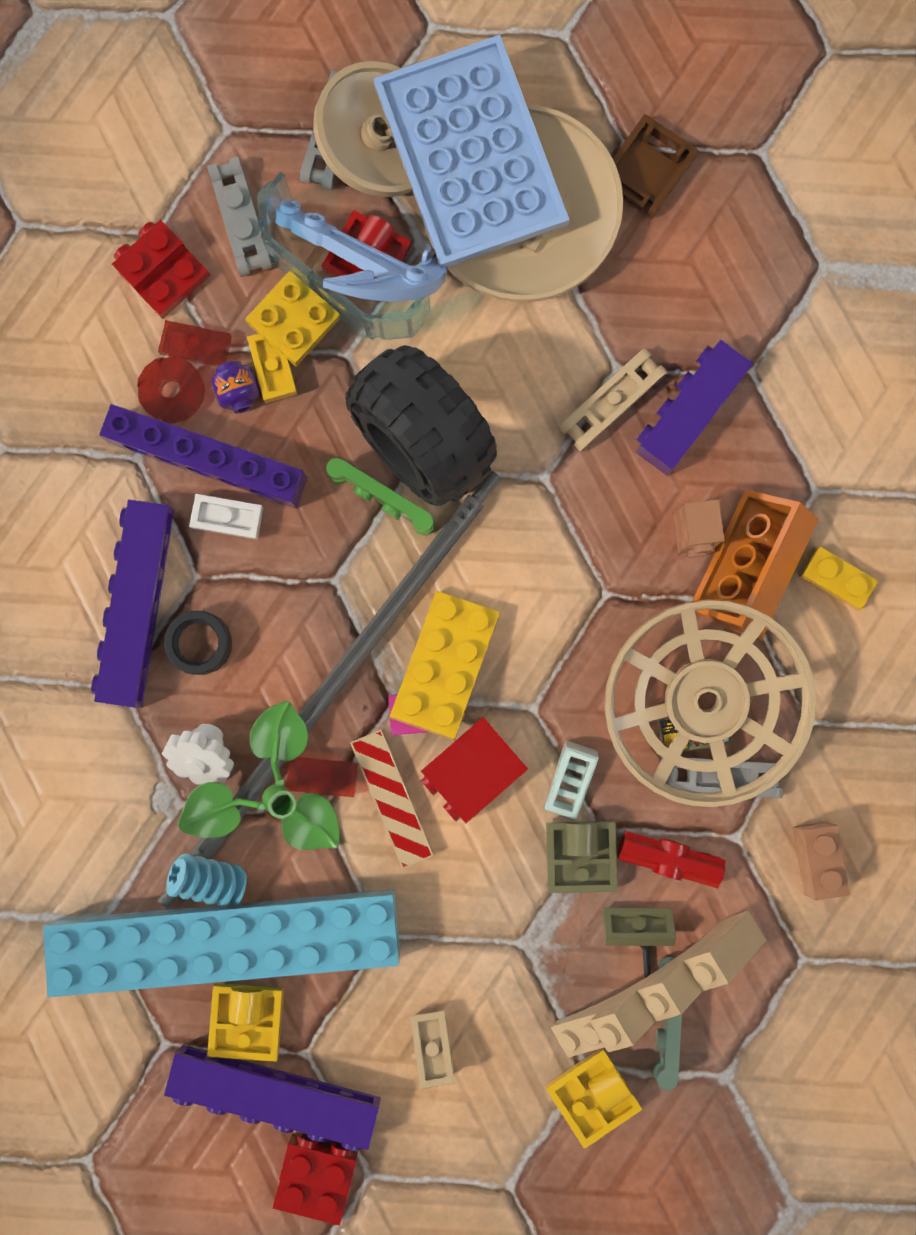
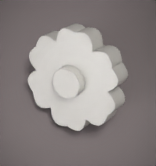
(199, 755)

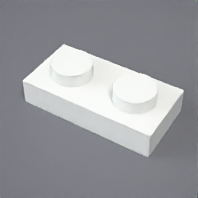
(226, 516)

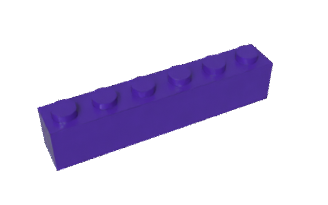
(133, 604)
(273, 1098)

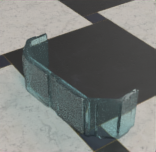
(386, 326)

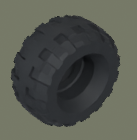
(422, 424)

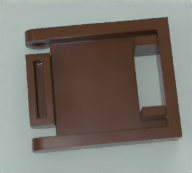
(646, 172)

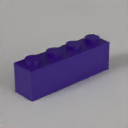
(693, 407)

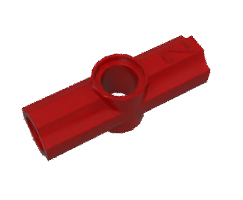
(671, 859)

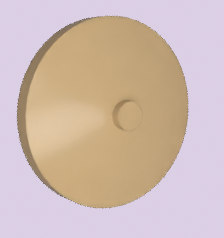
(356, 134)

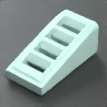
(580, 752)

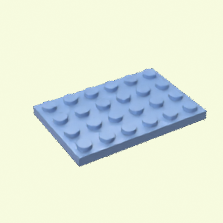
(471, 151)

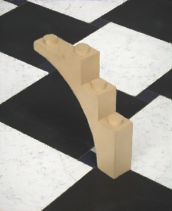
(665, 993)

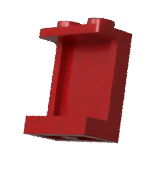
(472, 771)

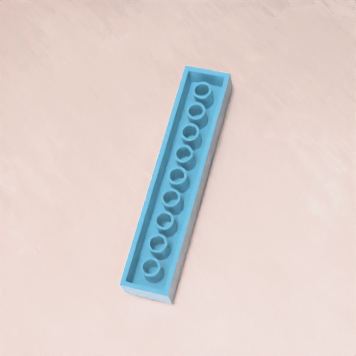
(221, 943)

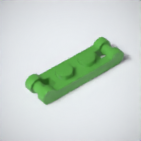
(369, 488)

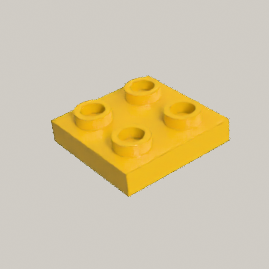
(293, 318)
(245, 1022)
(593, 1097)

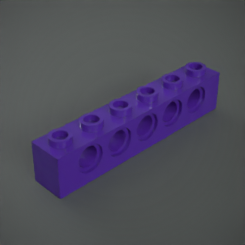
(203, 456)

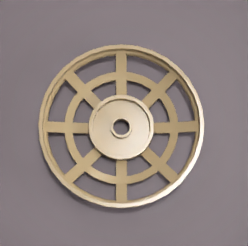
(724, 717)

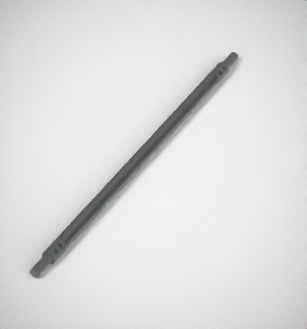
(360, 649)

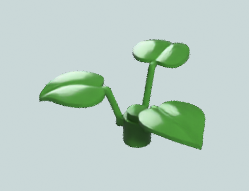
(304, 825)

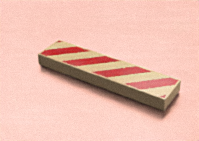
(392, 799)

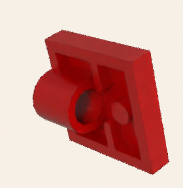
(373, 232)

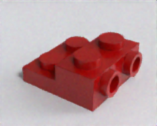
(160, 268)
(315, 1179)

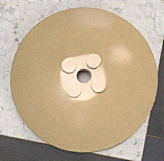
(568, 255)

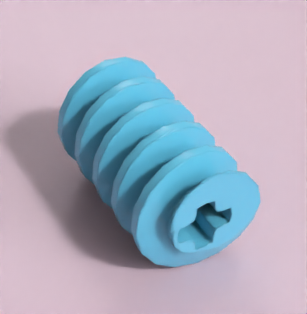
(206, 880)

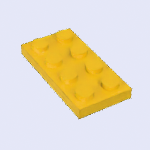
(445, 665)

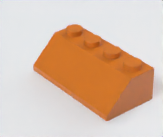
(756, 557)

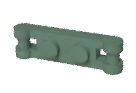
(668, 1042)

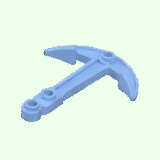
(394, 278)

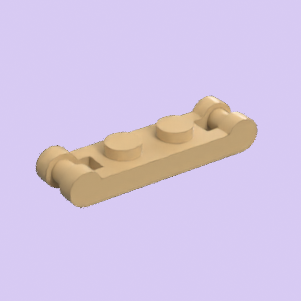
(612, 399)

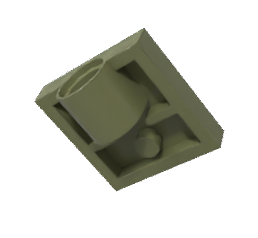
(581, 857)

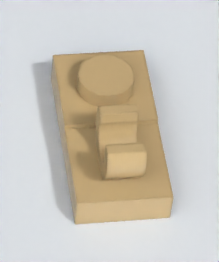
(432, 1050)

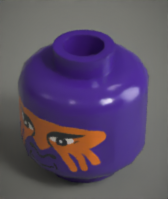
(235, 387)

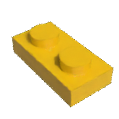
(272, 370)
(839, 578)

